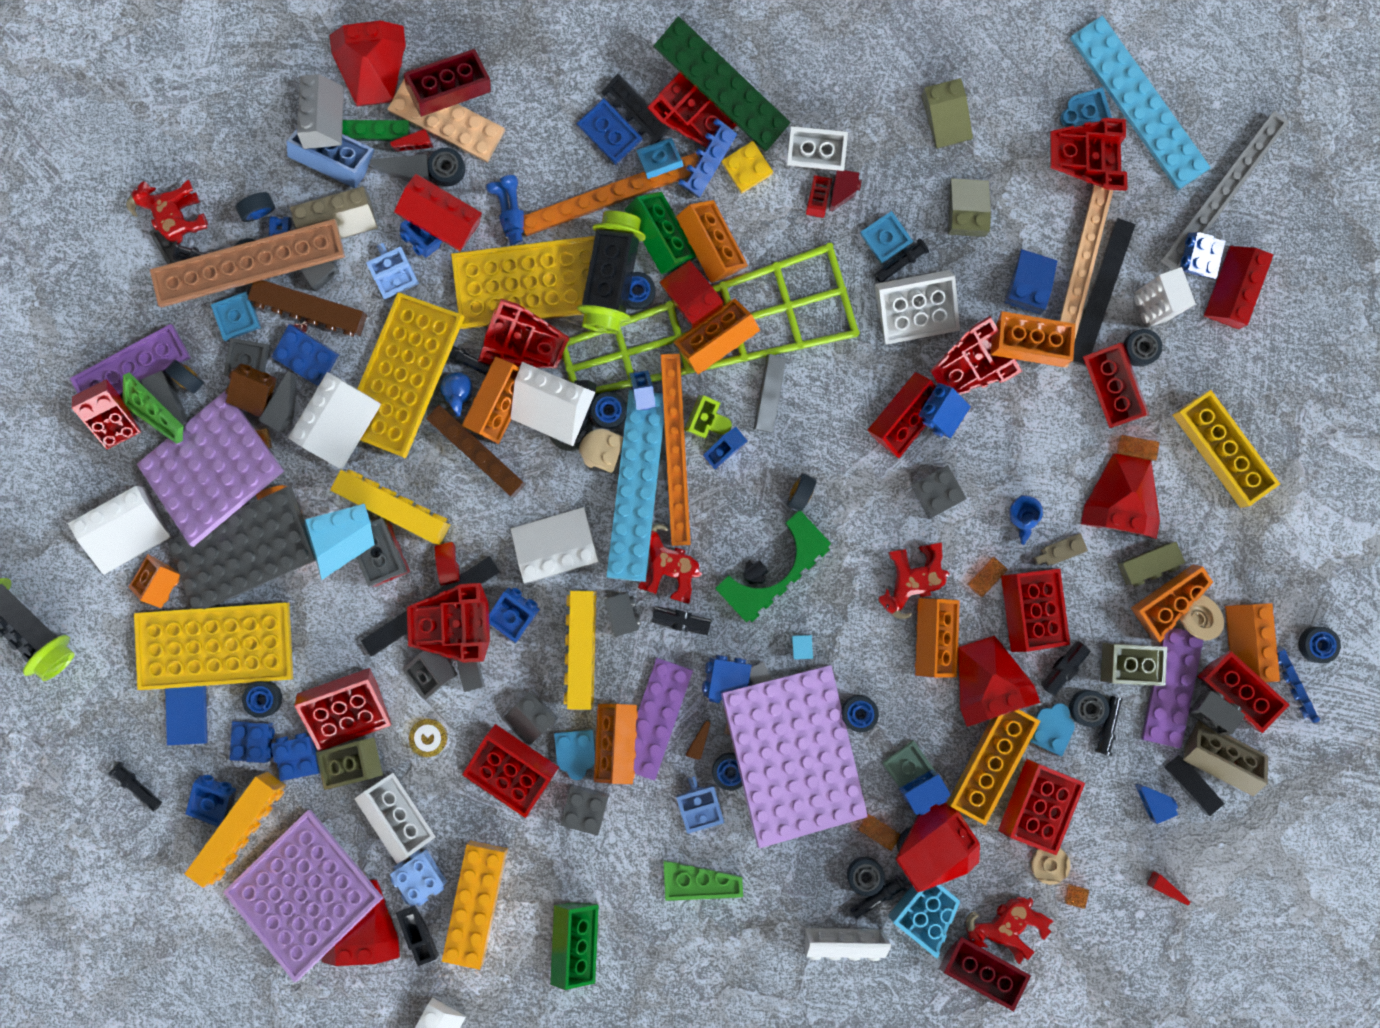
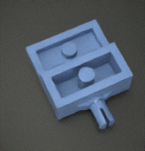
(699, 807)

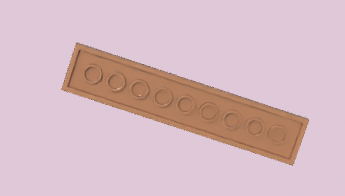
(247, 263)

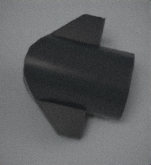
(754, 572)

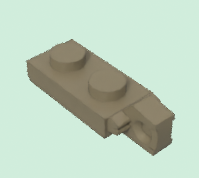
(1061, 550)

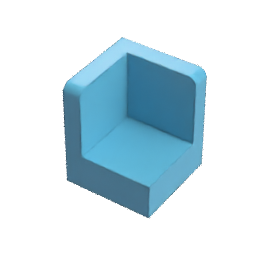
(802, 646)

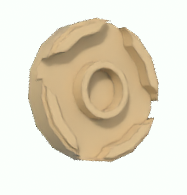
(1049, 867)

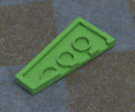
(149, 409)
(696, 883)

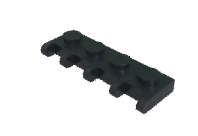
(637, 108)

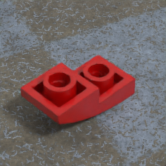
(446, 563)

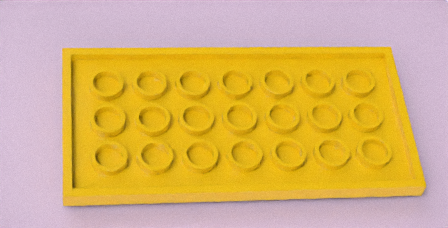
(539, 276)
(406, 370)
(213, 646)

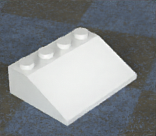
(918, 306)
(549, 403)
(334, 421)
(120, 529)
(554, 545)
(846, 943)

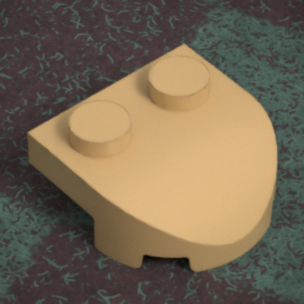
(601, 449)

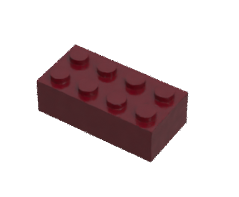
(447, 82)

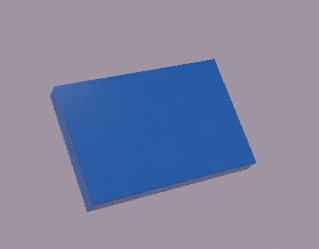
(609, 131)
(186, 715)

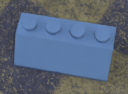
(344, 162)

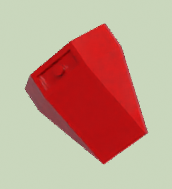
(938, 848)

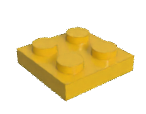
(747, 167)

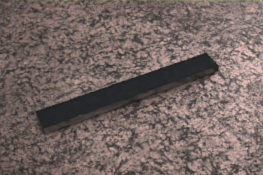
(1102, 289)
(398, 626)

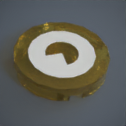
(428, 737)

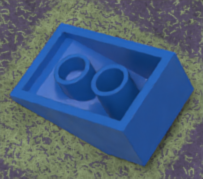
(1031, 282)

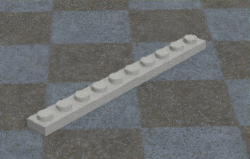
(1228, 186)

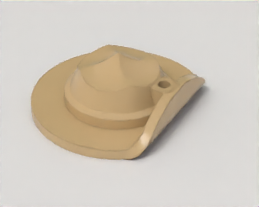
(1203, 619)

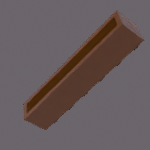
(308, 307)
(476, 451)

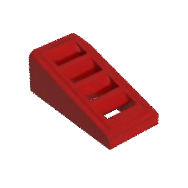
(413, 141)
(817, 208)
(1162, 885)

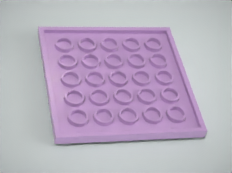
(211, 470)
(302, 895)

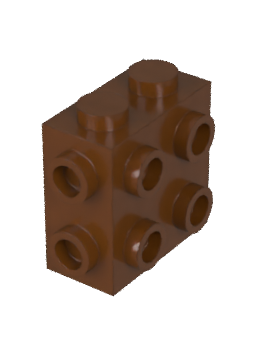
(250, 389)

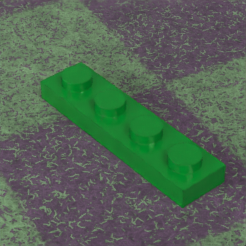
(376, 129)

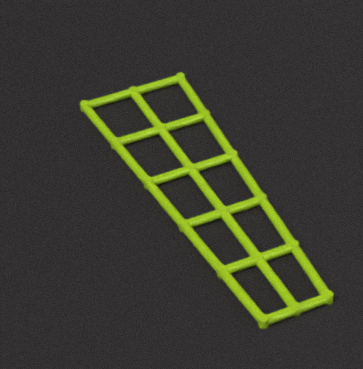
(743, 356)

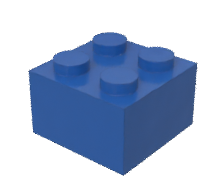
(925, 792)

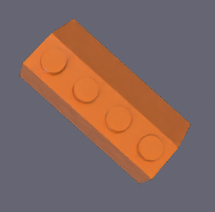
(711, 240)
(717, 336)
(1033, 339)
(493, 404)
(937, 637)
(1254, 638)
(615, 743)

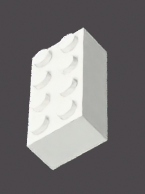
(1164, 297)

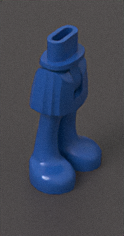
(511, 217)

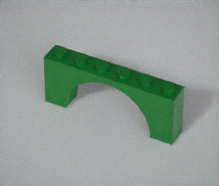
(808, 546)

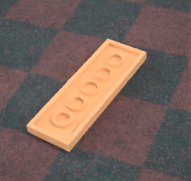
(453, 124)

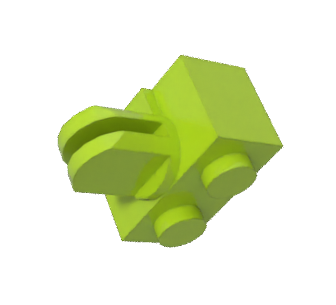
(705, 418)

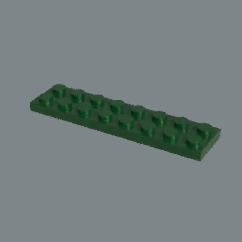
(721, 84)

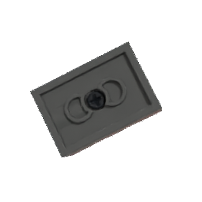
(384, 559)

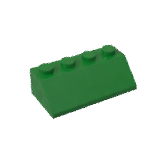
(663, 233)
(574, 945)

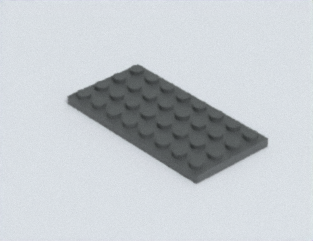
(244, 550)

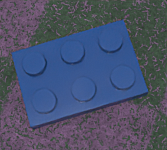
(304, 355)

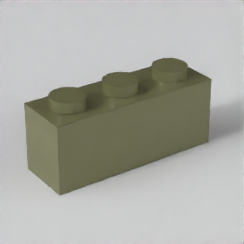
(1151, 564)

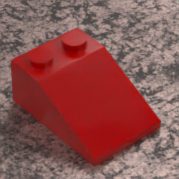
(691, 293)

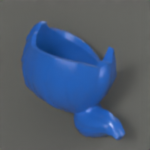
(456, 390)
(1025, 515)

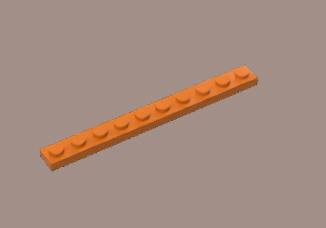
(603, 197)
(675, 449)

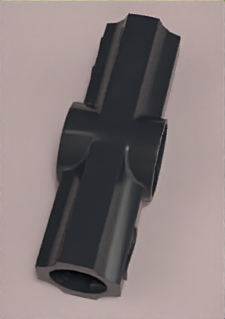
(681, 620)
(1065, 668)

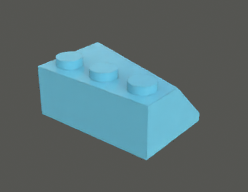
(926, 916)

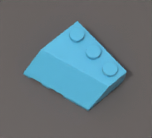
(339, 537)

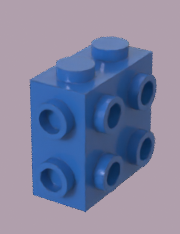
(944, 411)
(724, 676)

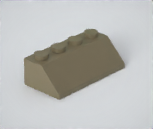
(349, 208)
(1227, 759)

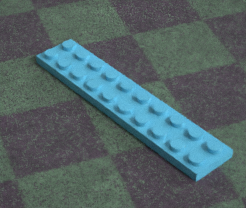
(1140, 103)
(636, 491)

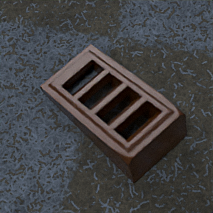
(697, 746)

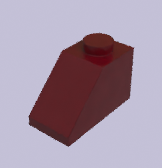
(844, 188)

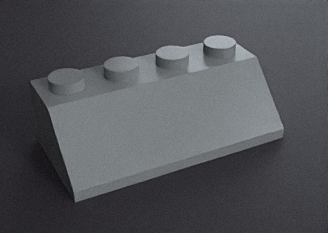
(320, 112)

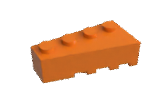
(1168, 603)

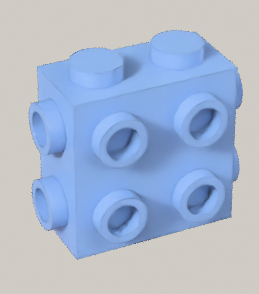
(418, 878)

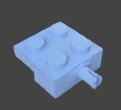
(392, 271)

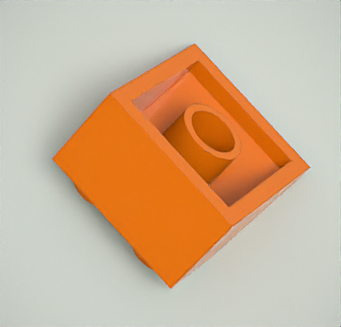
(154, 581)

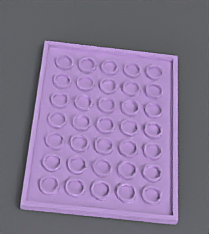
(794, 756)

